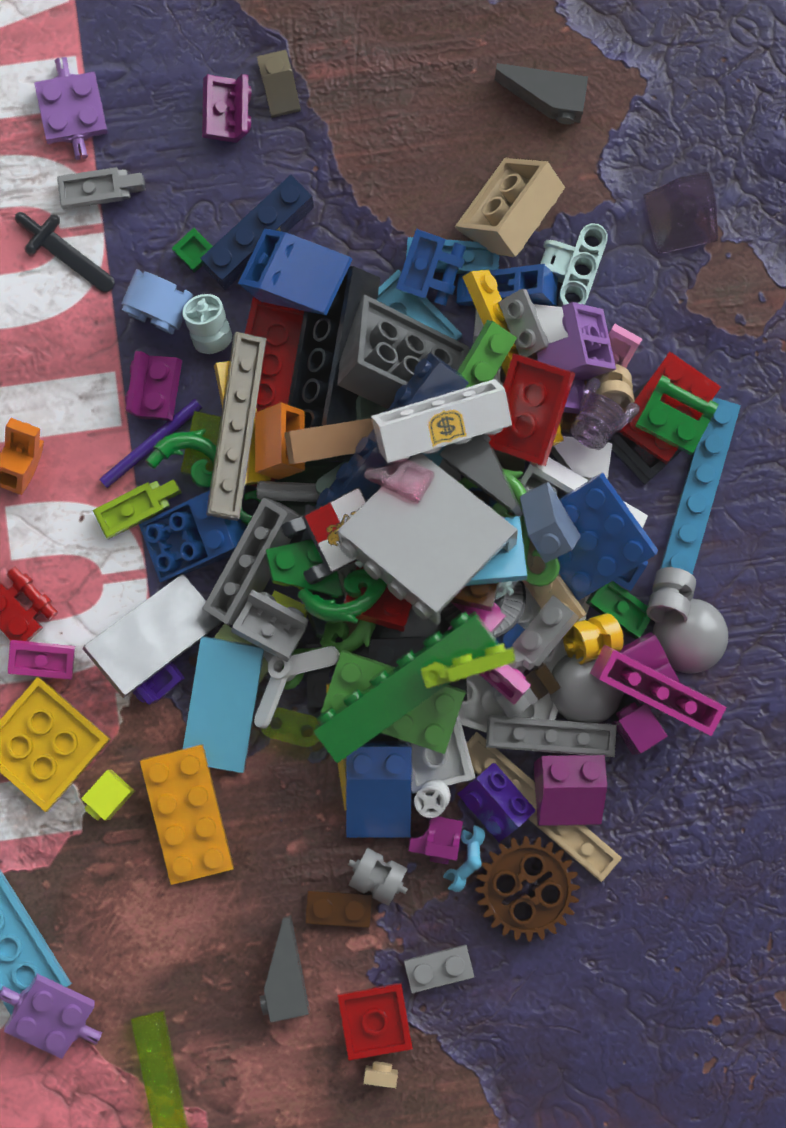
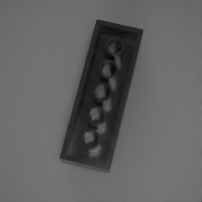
(319, 356)

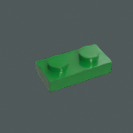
(621, 604)

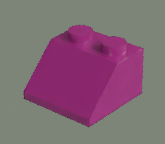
(570, 790)

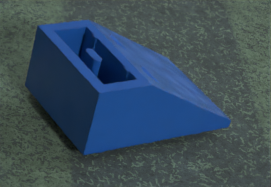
(294, 272)
(188, 538)

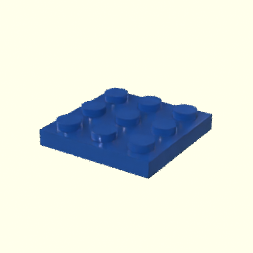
(609, 539)

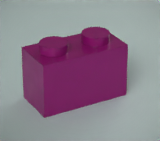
(638, 727)

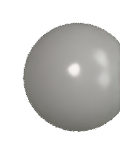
(695, 643)
(582, 694)

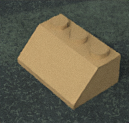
(511, 205)

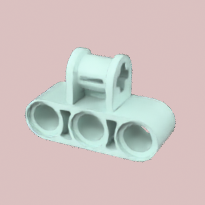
(568, 257)

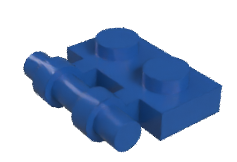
(421, 265)

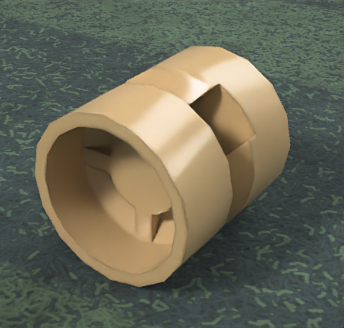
(617, 386)

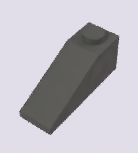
(550, 92)
(481, 467)
(285, 984)

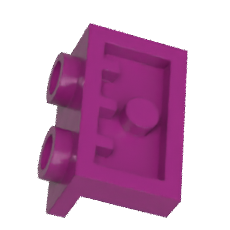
(153, 386)

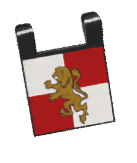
(323, 529)

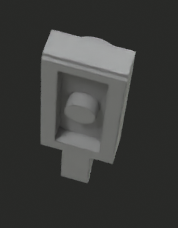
(98, 187)
(542, 634)

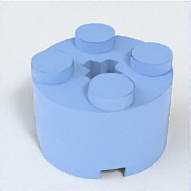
(155, 299)

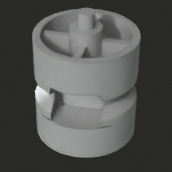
(377, 876)

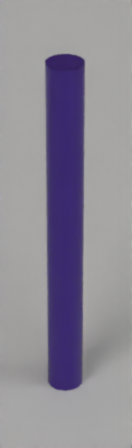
(147, 445)

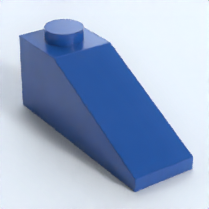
(536, 279)

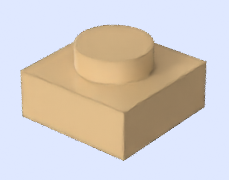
(381, 1075)

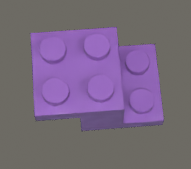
(584, 351)

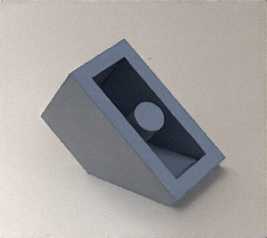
(548, 523)

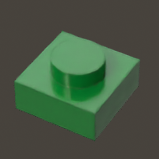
(191, 249)

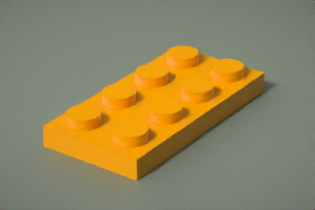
(186, 814)

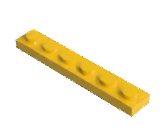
(485, 297)

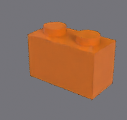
(270, 443)

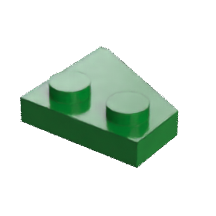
(290, 561)

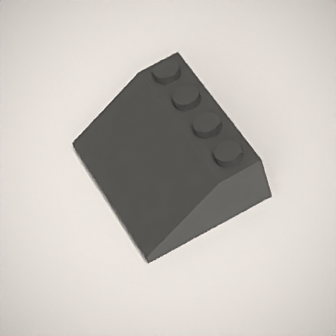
(386, 349)

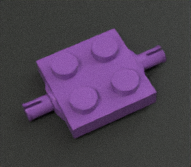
(70, 108)
(49, 1016)

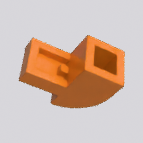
(19, 455)

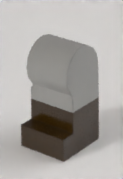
(541, 684)

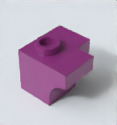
(439, 841)

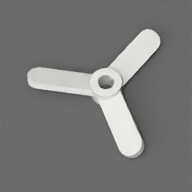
(296, 664)

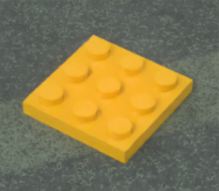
(46, 744)

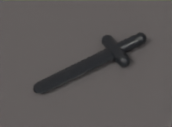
(45, 237)

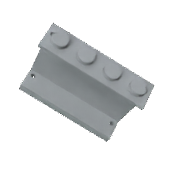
(426, 547)

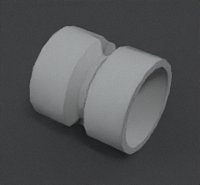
(671, 591)

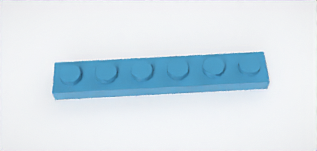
(700, 489)

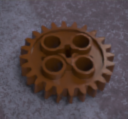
(543, 913)

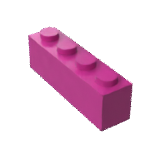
(657, 690)

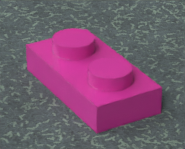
(41, 659)

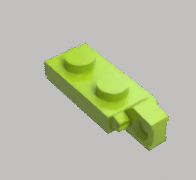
(135, 507)
(467, 666)

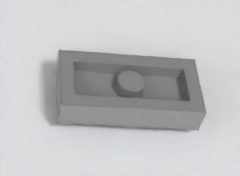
(439, 968)

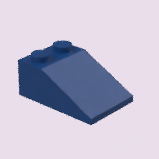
(379, 790)

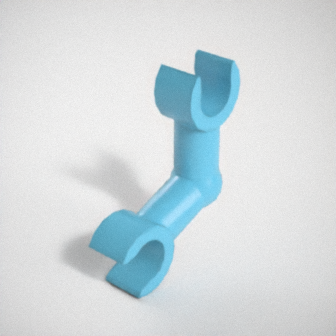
(473, 859)

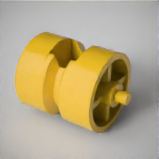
(589, 637)

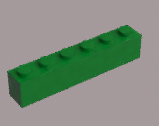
(401, 689)

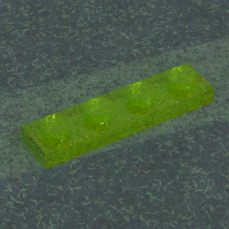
(159, 1071)

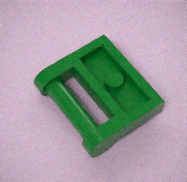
(671, 424)

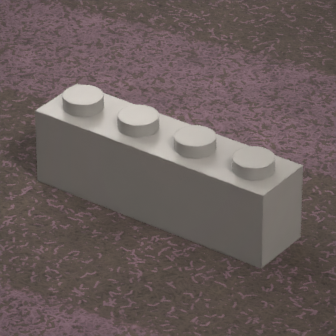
(248, 563)

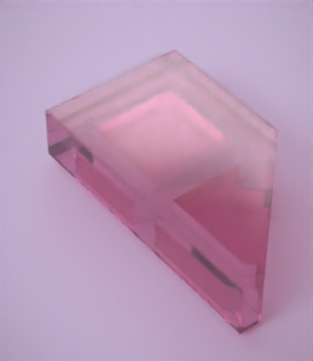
(402, 478)

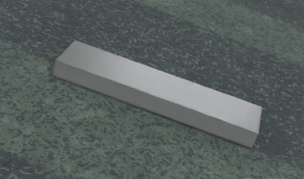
(551, 736)

